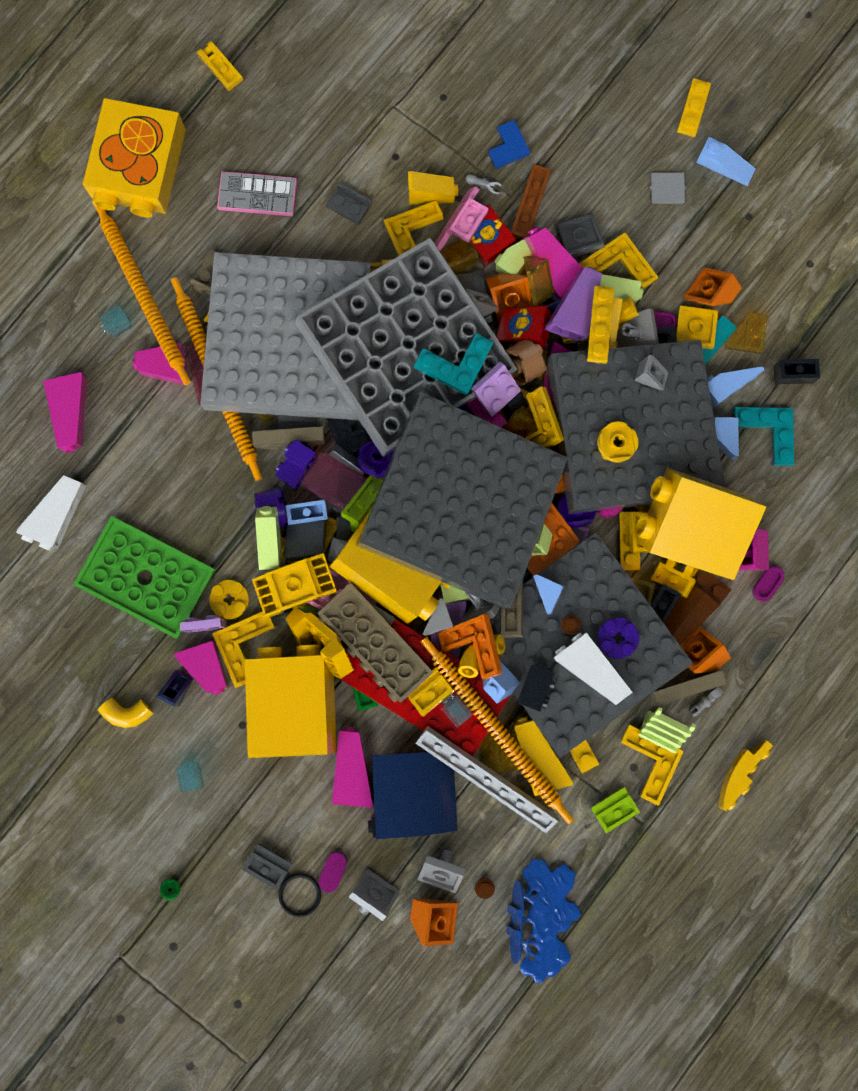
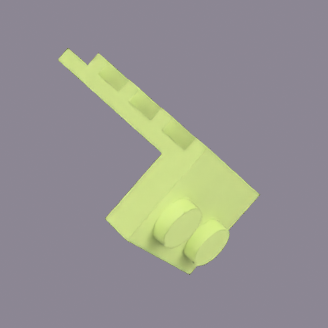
(664, 730)

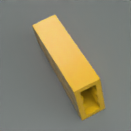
(540, 753)

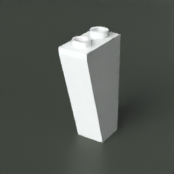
(53, 514)
(593, 668)

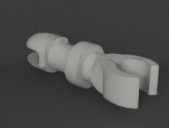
(483, 183)
(706, 701)

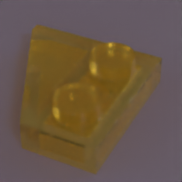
(749, 335)

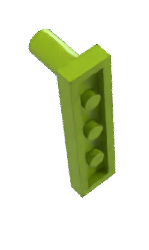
(361, 502)

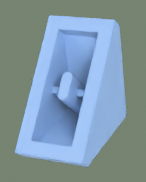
(549, 592)

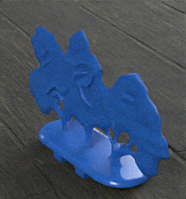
(548, 916)

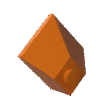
(713, 288)
(509, 292)
(705, 652)
(434, 921)

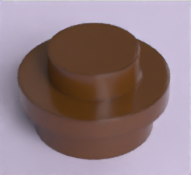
(571, 624)
(484, 888)

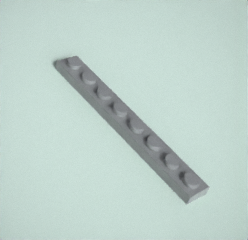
(487, 779)

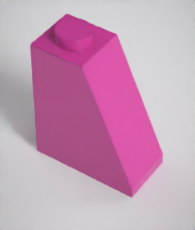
(155, 365)
(205, 666)

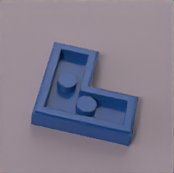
(513, 147)

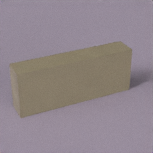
(282, 437)
(688, 687)

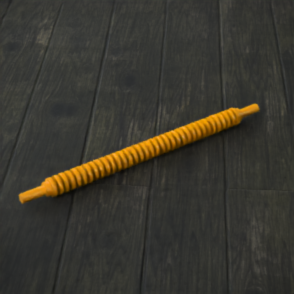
(143, 295)
(199, 336)
(537, 780)

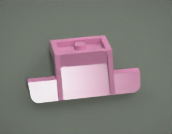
(464, 219)

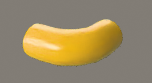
(469, 665)
(123, 716)

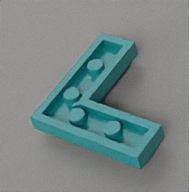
(456, 377)
(782, 429)

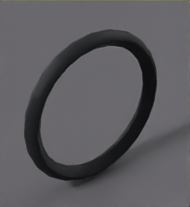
(281, 895)

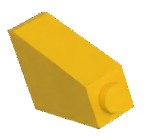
(430, 187)

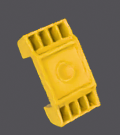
(294, 585)
(307, 628)

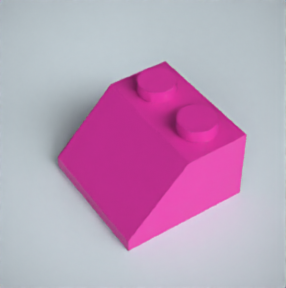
(757, 554)

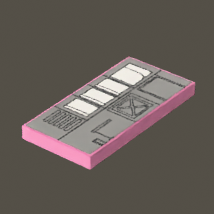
(257, 193)

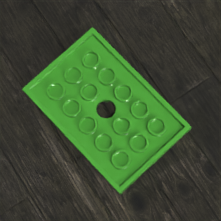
(114, 570)

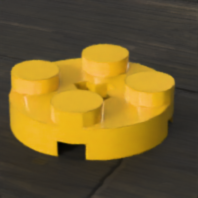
(625, 450)
(220, 592)

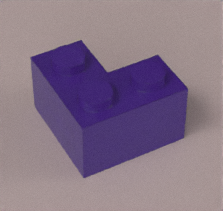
(297, 464)

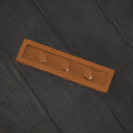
(531, 201)

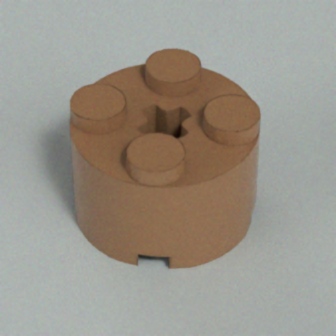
(527, 360)

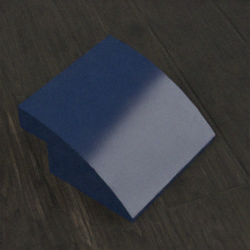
(413, 795)

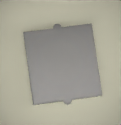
(667, 188)

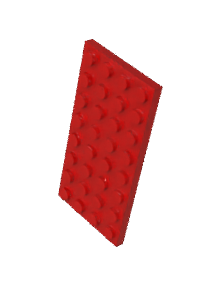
(467, 735)

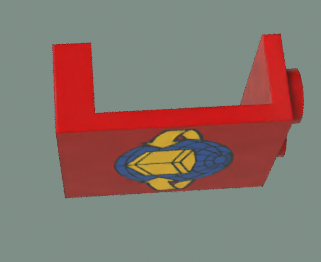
(491, 238)
(524, 324)

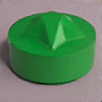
(169, 889)

